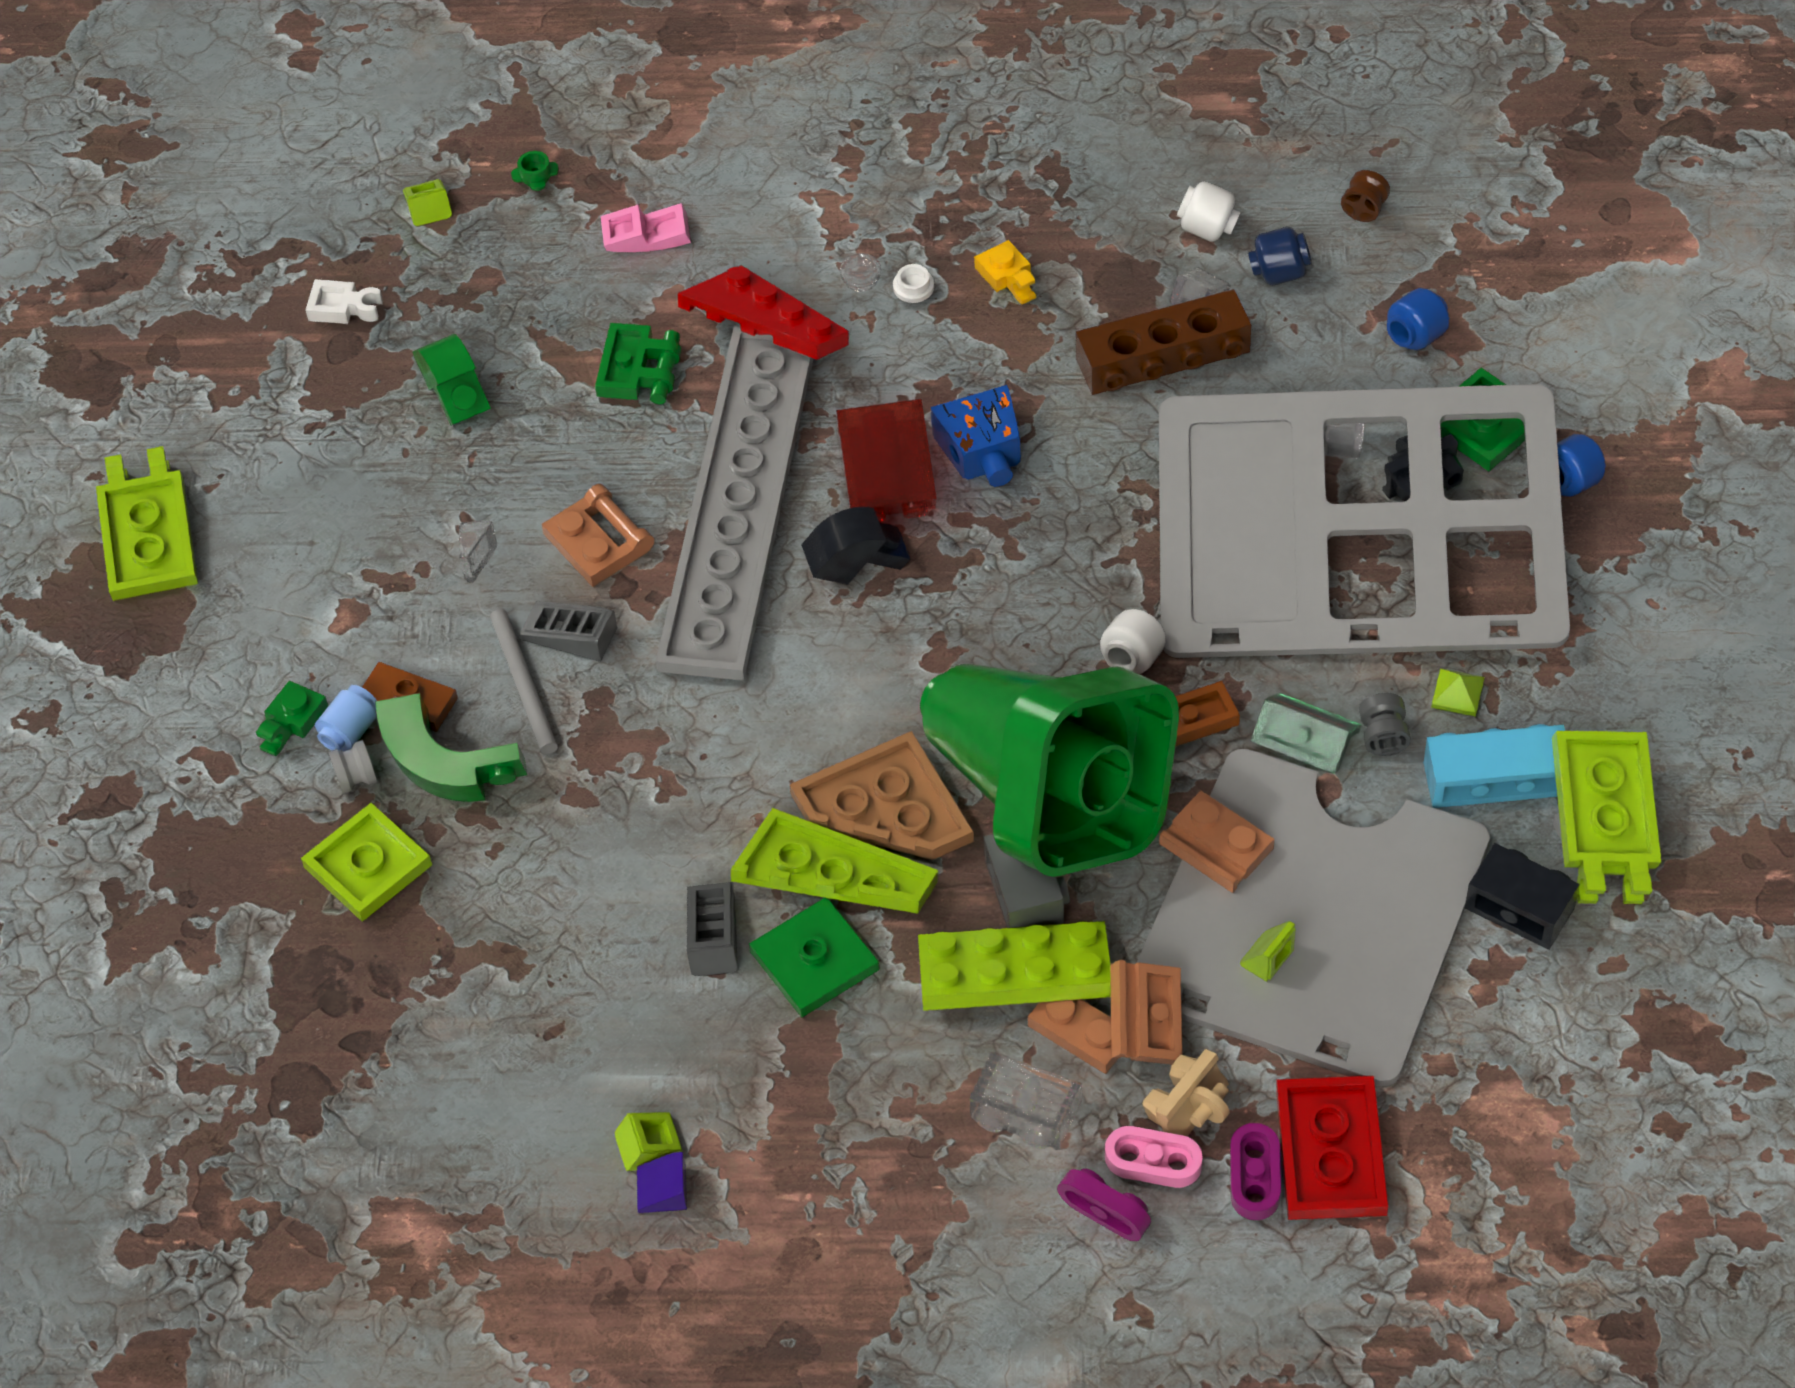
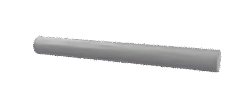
(523, 681)

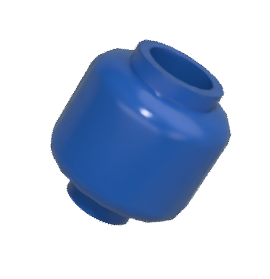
(1417, 319)
(1580, 464)

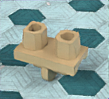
(1195, 1097)

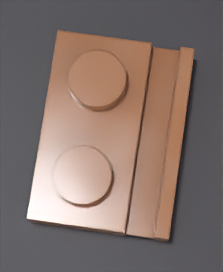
(1216, 841)
(1146, 1012)

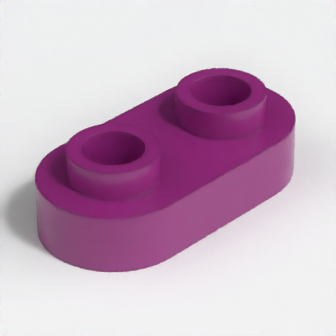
(1255, 1174)
(1116, 1211)

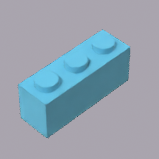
(1491, 766)

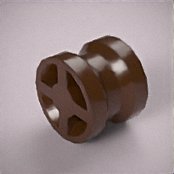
(1365, 196)

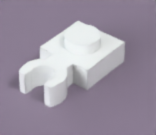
(339, 300)

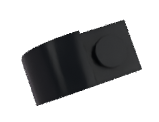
(849, 541)

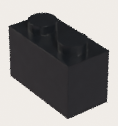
(1522, 895)

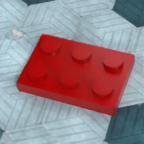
(1331, 1148)

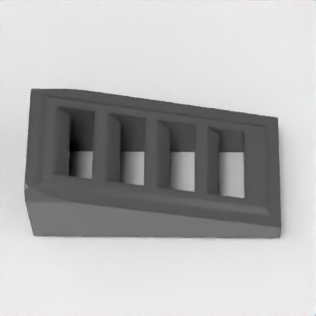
(588, 645)
(711, 954)

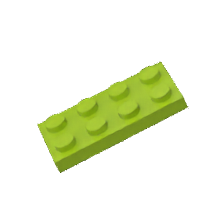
(1014, 965)

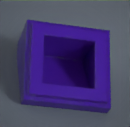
(662, 1184)

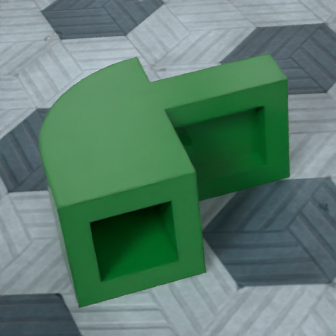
(451, 374)

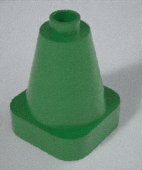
(1065, 760)

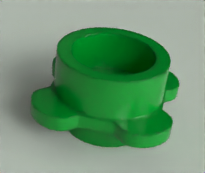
(534, 170)

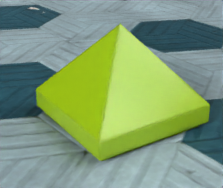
(1458, 692)

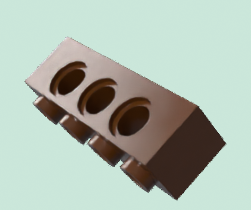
(1163, 342)

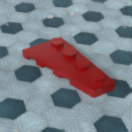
(765, 311)

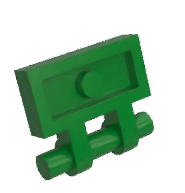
(625, 360)

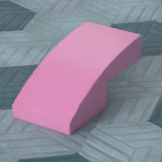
(635, 232)

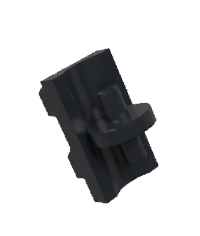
(1398, 468)

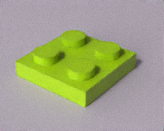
(366, 861)

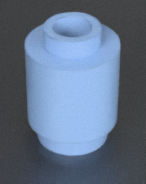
(346, 718)

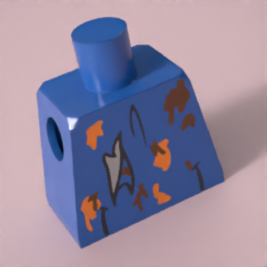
(979, 435)

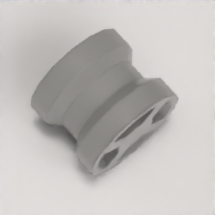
(352, 767)

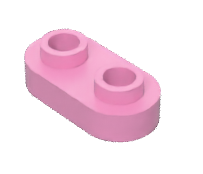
(1154, 1154)

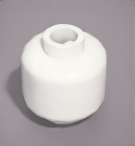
(1208, 211)
(1133, 641)

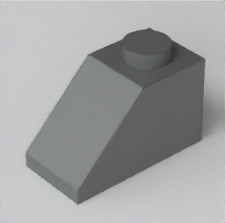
(1023, 892)

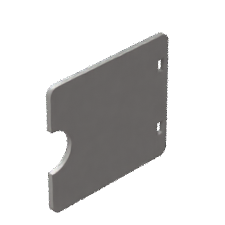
(1367, 914)

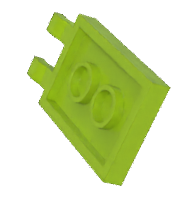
(145, 529)
(1607, 810)

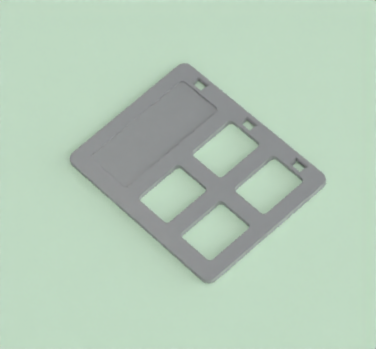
(1253, 522)

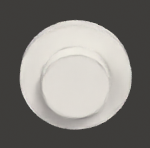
(913, 283)

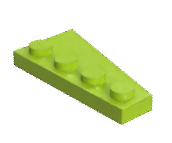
(827, 864)

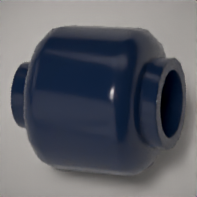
(1280, 256)

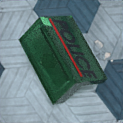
(1304, 732)

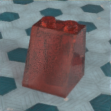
(886, 458)

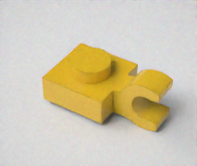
(1007, 268)

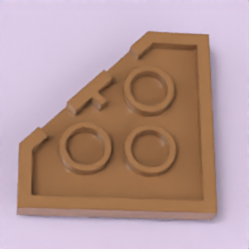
(886, 800)

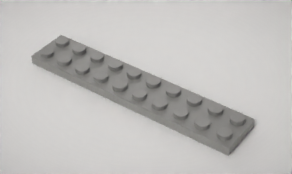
(735, 510)

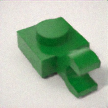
(290, 713)

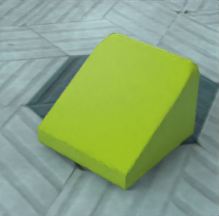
(427, 202)
(1270, 951)
(646, 1138)

